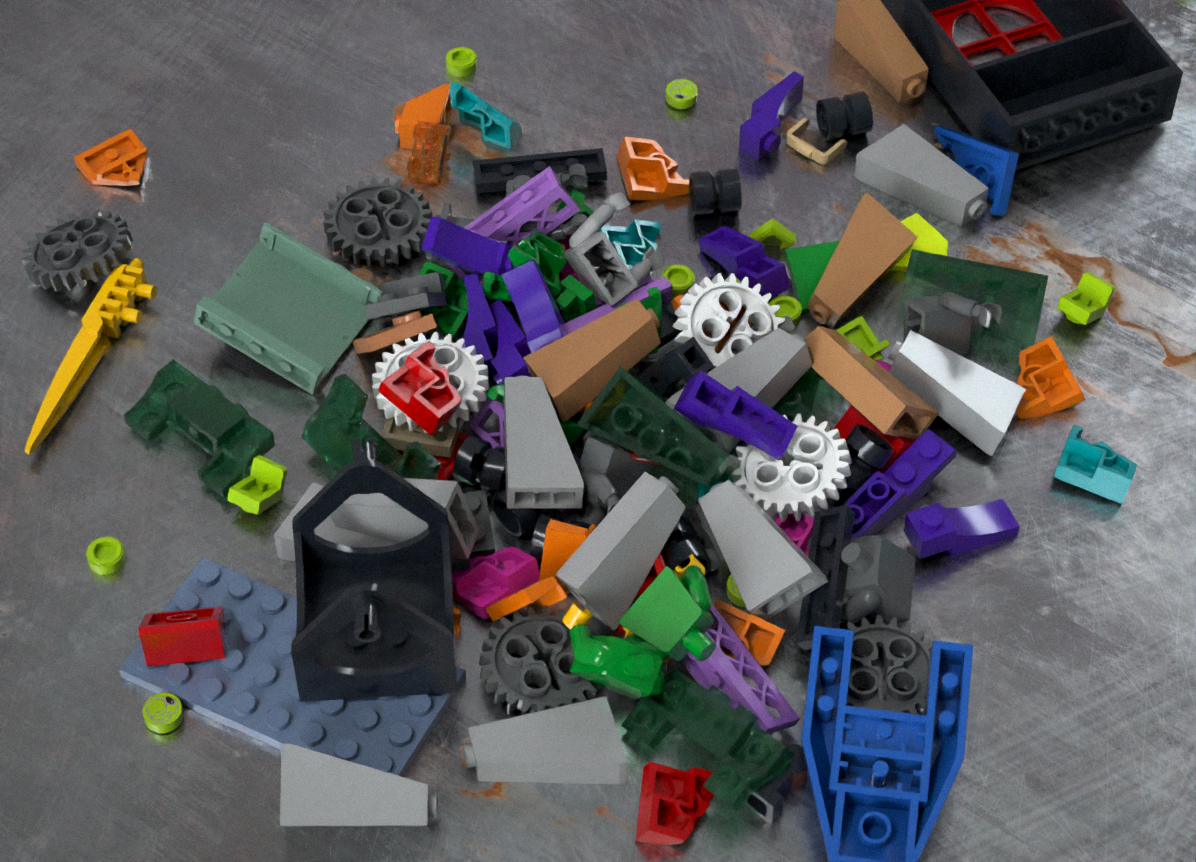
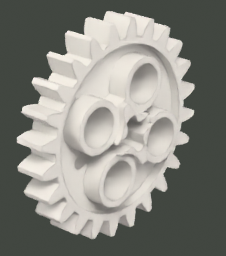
(702, 310)
(464, 368)
(812, 458)

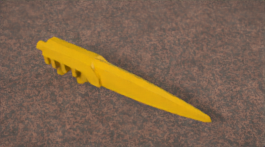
(109, 309)

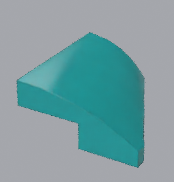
(495, 125)
(633, 240)
(1095, 467)

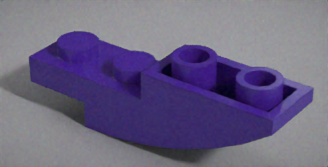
(903, 484)

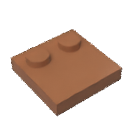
(403, 328)

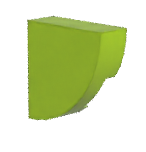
(774, 234)

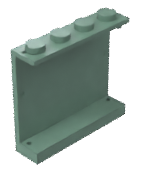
(289, 309)

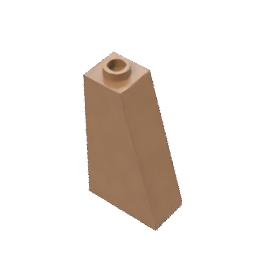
(880, 47)
(863, 256)
(587, 358)
(868, 385)

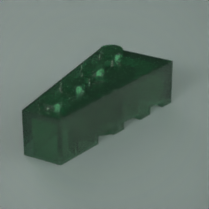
(1015, 290)
(646, 423)

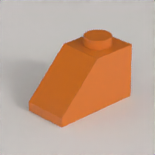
(429, 107)

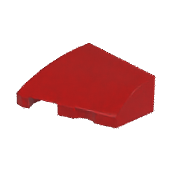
(422, 390)
(670, 803)

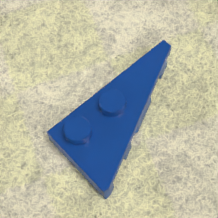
(985, 161)

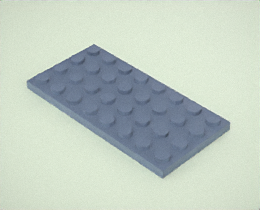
(258, 683)

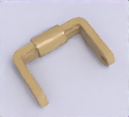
(809, 150)

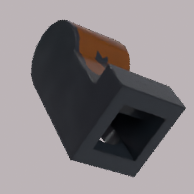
(676, 364)
(769, 798)

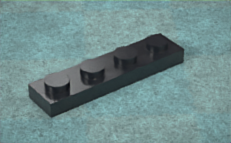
(493, 174)
(824, 605)

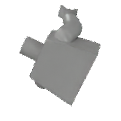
(598, 261)

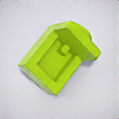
(1088, 300)
(862, 337)
(261, 488)

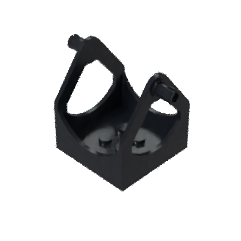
(373, 614)

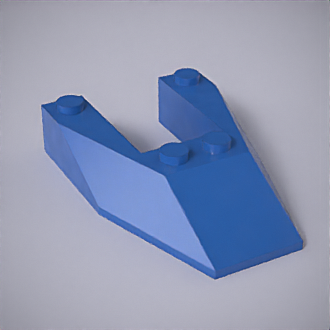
(876, 770)

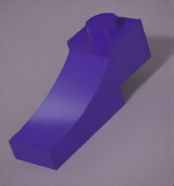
(763, 130)
(466, 248)
(745, 259)
(534, 305)
(480, 325)
(511, 345)
(735, 413)
(958, 529)

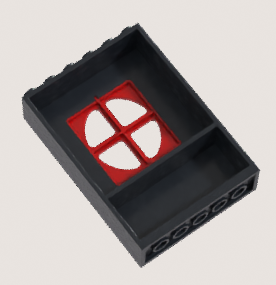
(1080, 89)

